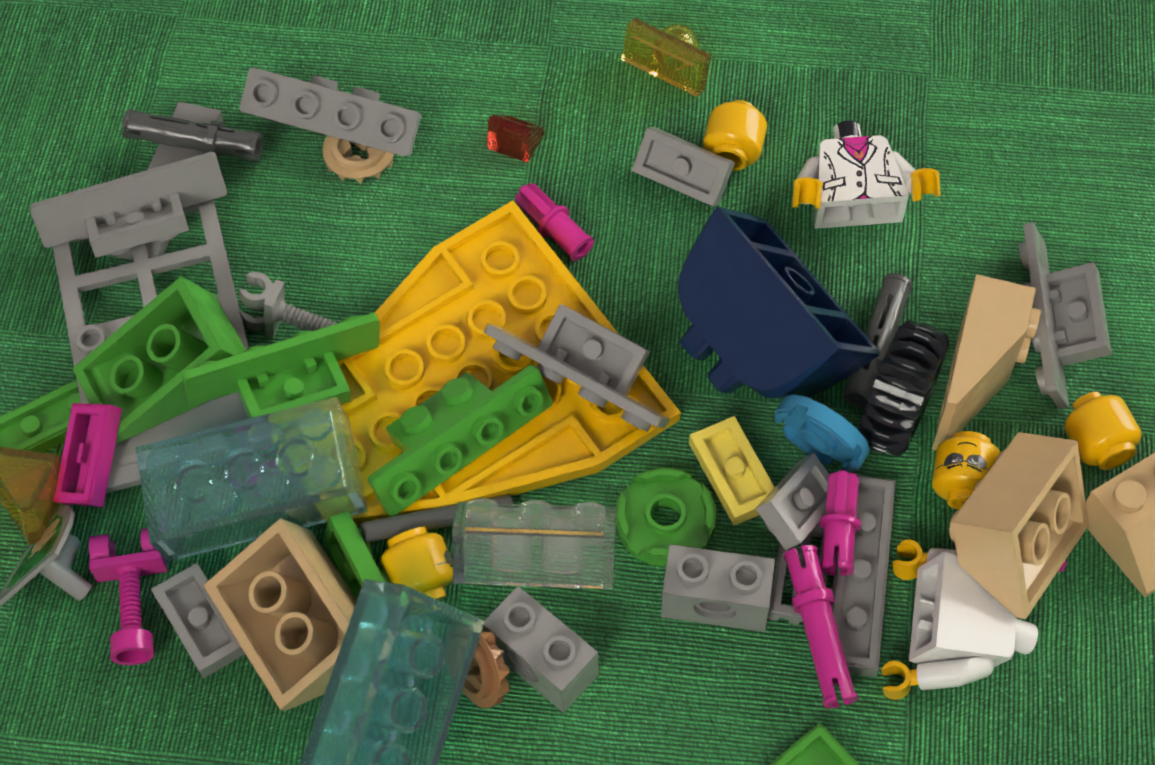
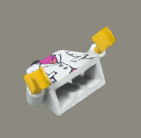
(860, 180)
(955, 625)

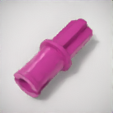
(554, 221)
(840, 523)

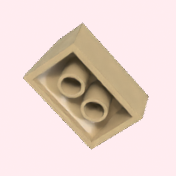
(1022, 520)
(1124, 522)
(286, 611)

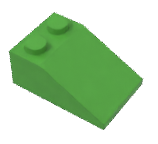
(146, 356)

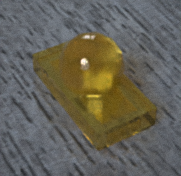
(668, 55)

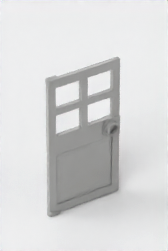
(86, 338)

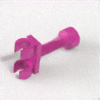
(131, 643)

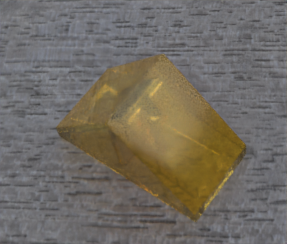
(28, 489)

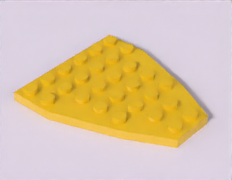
(435, 333)

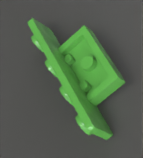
(287, 371)
(454, 431)

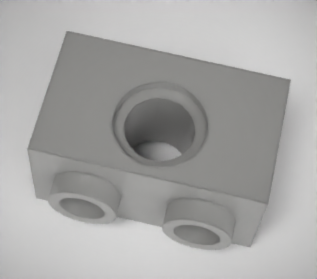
(717, 588)
(542, 649)

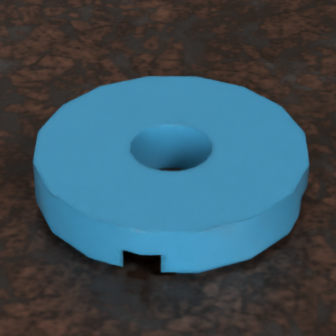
(822, 432)

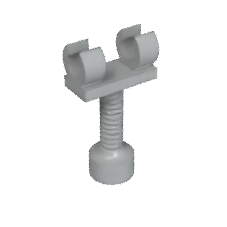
(275, 309)

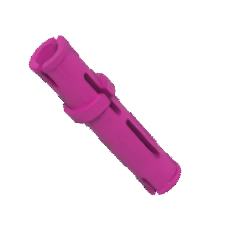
(814, 604)

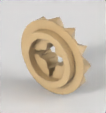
(339, 159)

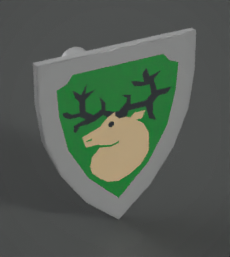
(51, 558)

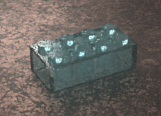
(248, 474)
(394, 680)

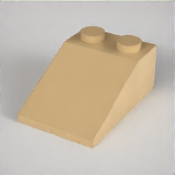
(989, 343)

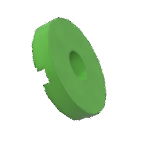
(664, 489)

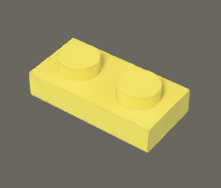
(732, 468)

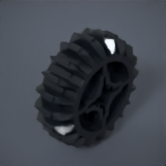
(903, 387)

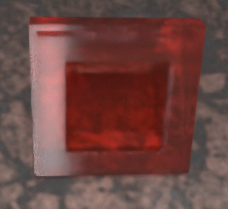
(513, 136)

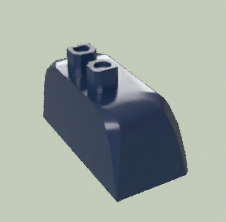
(764, 313)

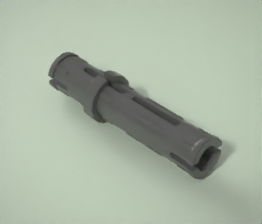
(192, 135)
(880, 331)

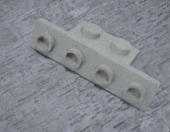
(331, 112)
(130, 208)
(1071, 316)
(589, 356)

